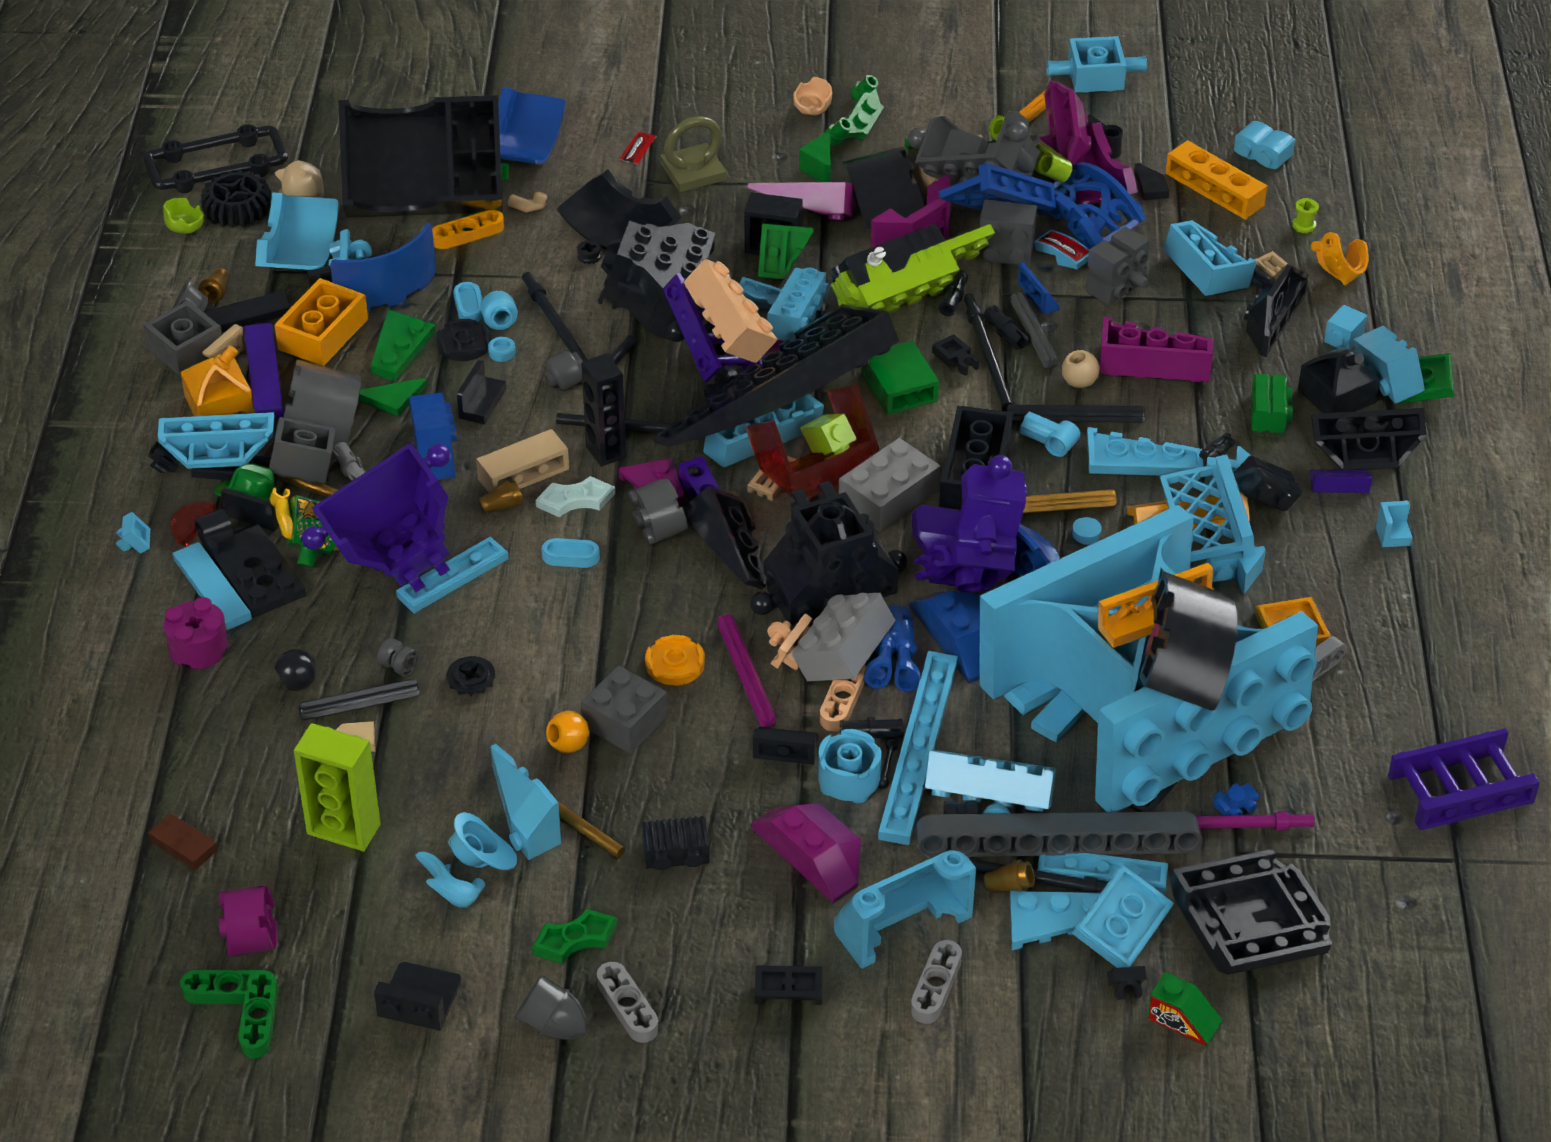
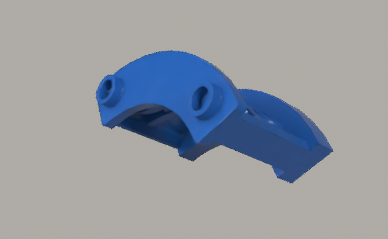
(1114, 198)

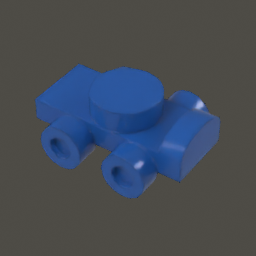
(1235, 799)

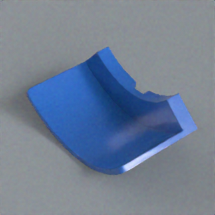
(528, 125)
(390, 276)

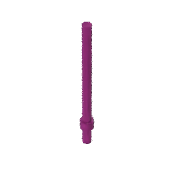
(1280, 821)

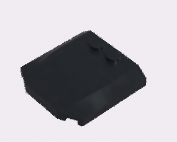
(1251, 911)

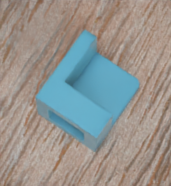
(1393, 524)

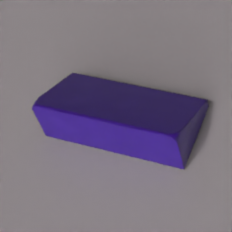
(1340, 481)

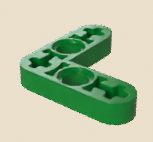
(246, 993)

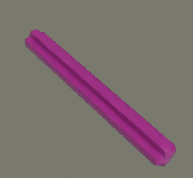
(746, 671)

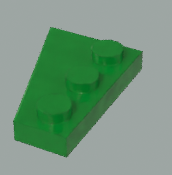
(399, 344)

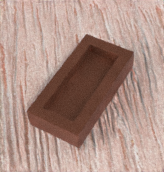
(182, 841)

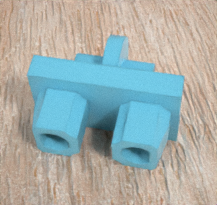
(347, 250)

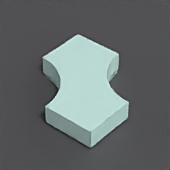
(560, 499)

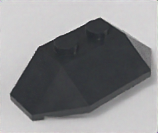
(1275, 307)
(1369, 437)

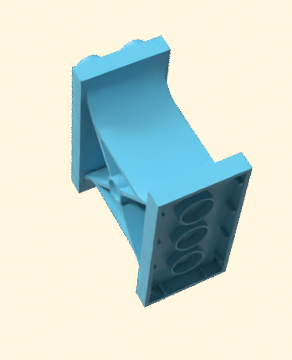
(1146, 740)

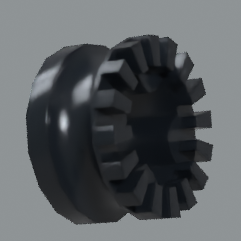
(591, 256)

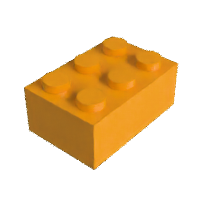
(321, 322)

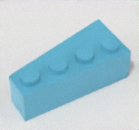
(734, 444)
(990, 779)

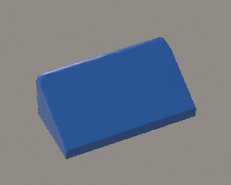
(1036, 290)

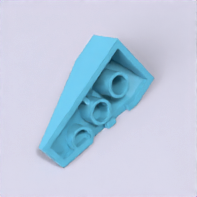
(528, 806)

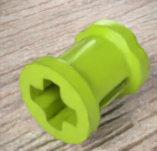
(1306, 211)

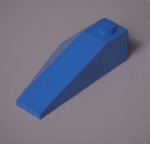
(1032, 551)

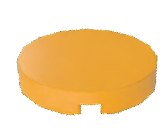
(675, 660)

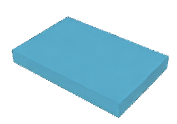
(1123, 918)

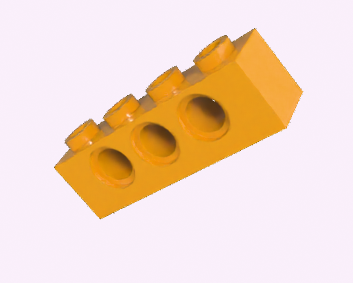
(1216, 179)

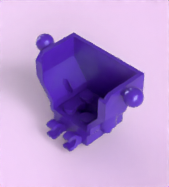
(389, 517)
(978, 543)

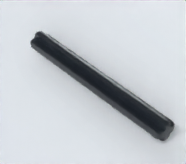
(1080, 413)

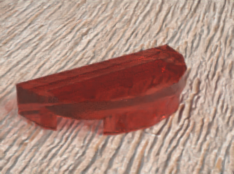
(183, 520)

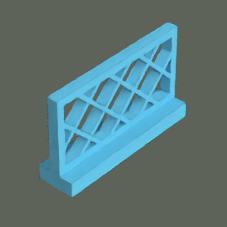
(1229, 499)

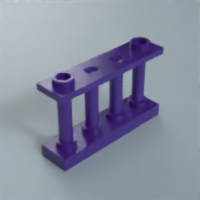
(695, 333)
(1467, 803)

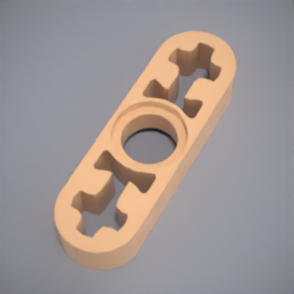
(845, 705)

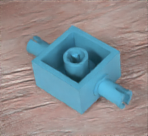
(1096, 64)

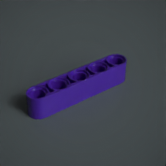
(263, 369)

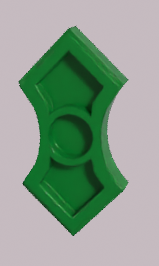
(561, 940)

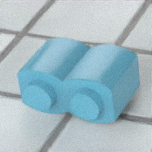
(1264, 145)

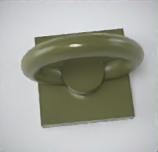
(697, 164)

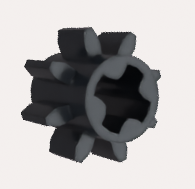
(163, 459)

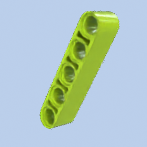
(1049, 161)

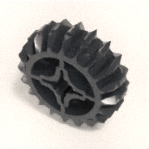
(236, 198)

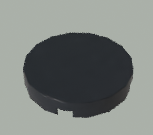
(463, 340)

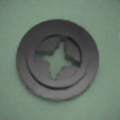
(467, 667)

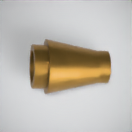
(214, 285)
(503, 497)
(1012, 877)

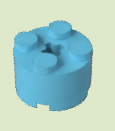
(849, 766)

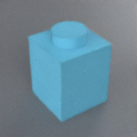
(1344, 327)

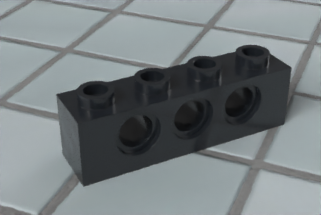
(604, 409)

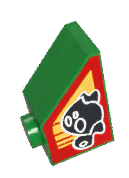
(1183, 1009)

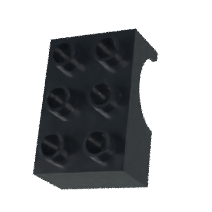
(421, 158)

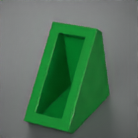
(815, 158)

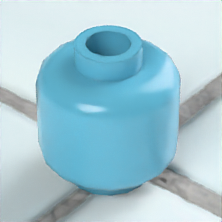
(499, 310)

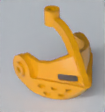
(1333, 261)

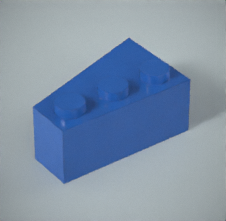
(433, 425)

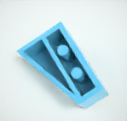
(1206, 261)

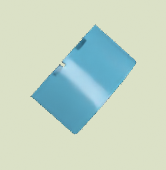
(298, 232)

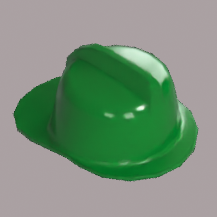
(251, 480)

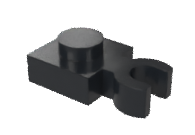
(955, 351)

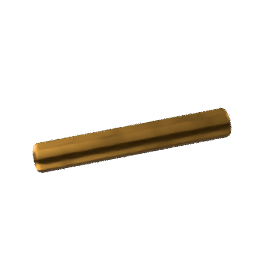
(1070, 501)

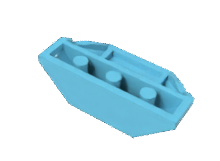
(216, 438)

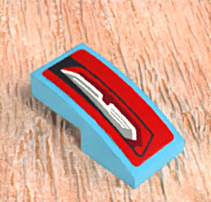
(1065, 248)

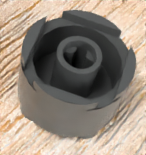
(658, 510)

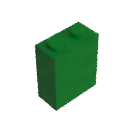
(901, 379)

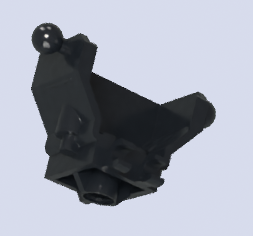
(643, 265)
(823, 555)

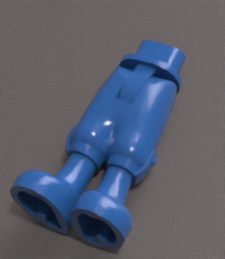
(902, 642)

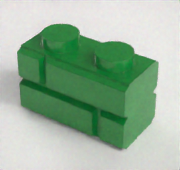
(1270, 403)

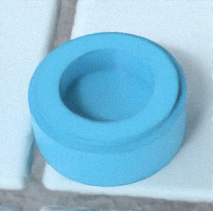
(501, 349)
(1086, 530)

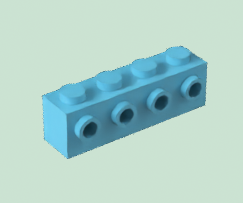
(798, 302)

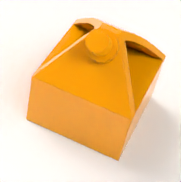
(217, 386)

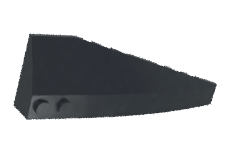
(816, 357)

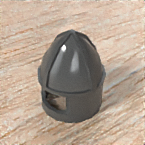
(552, 1011)

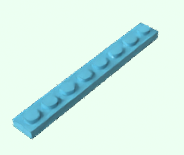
(919, 739)

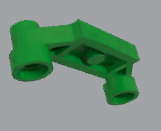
(862, 114)

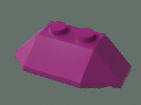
(1066, 122)
(814, 845)

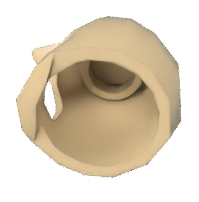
(301, 180)

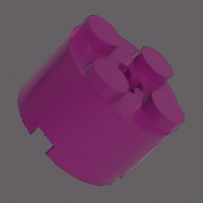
(196, 633)
(248, 920)

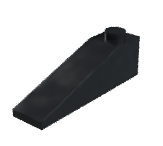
(727, 528)

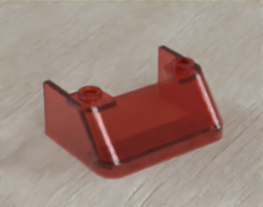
(815, 467)

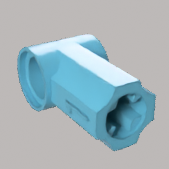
(1056, 437)

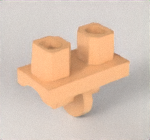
(781, 634)

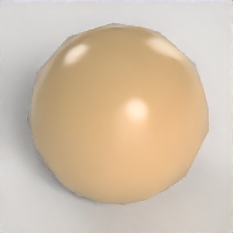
(1080, 369)

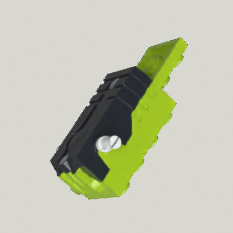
(905, 268)

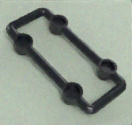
(185, 180)

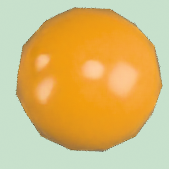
(567, 732)

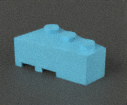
(1392, 363)

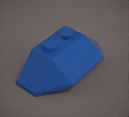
(955, 626)

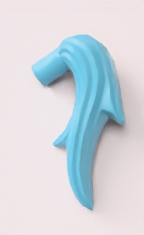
(455, 891)

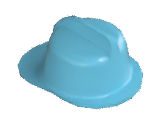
(478, 845)

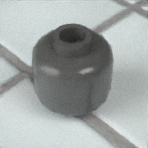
(564, 370)

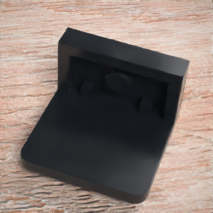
(417, 995)

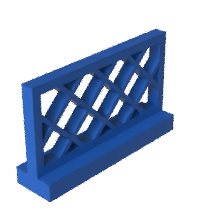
(1001, 185)

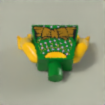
(294, 519)

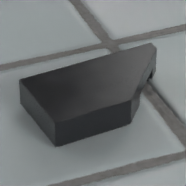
(1151, 183)

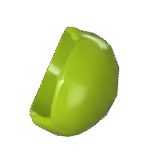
(181, 216)

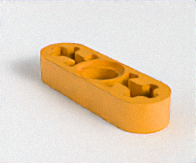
(483, 224)

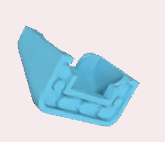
(939, 884)

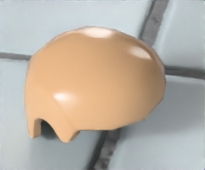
(813, 97)

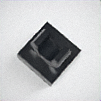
(1127, 977)

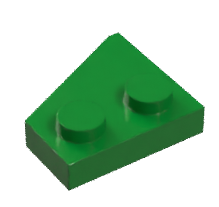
(781, 248)

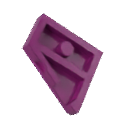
(649, 472)

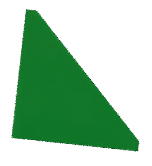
(392, 397)

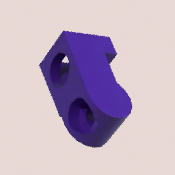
(696, 482)

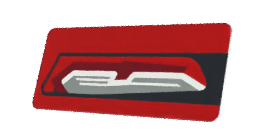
(637, 147)

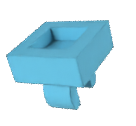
(133, 534)

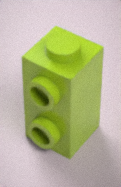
(828, 434)

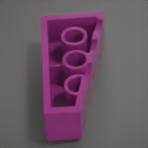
(1154, 353)

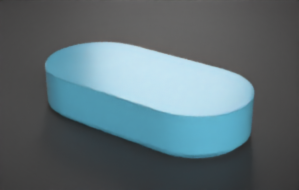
(468, 301)
(570, 552)

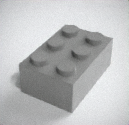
(891, 483)
(843, 637)

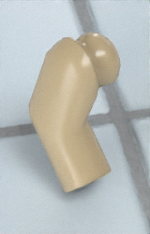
(529, 205)

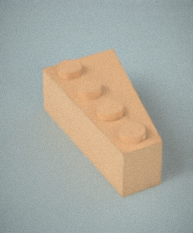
(730, 311)

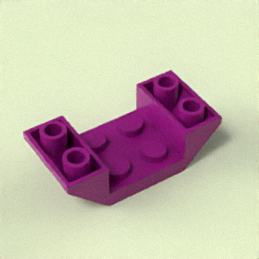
(893, 225)

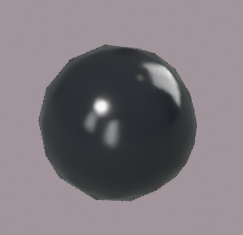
(296, 669)

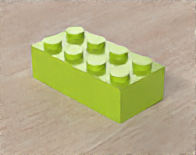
(337, 786)

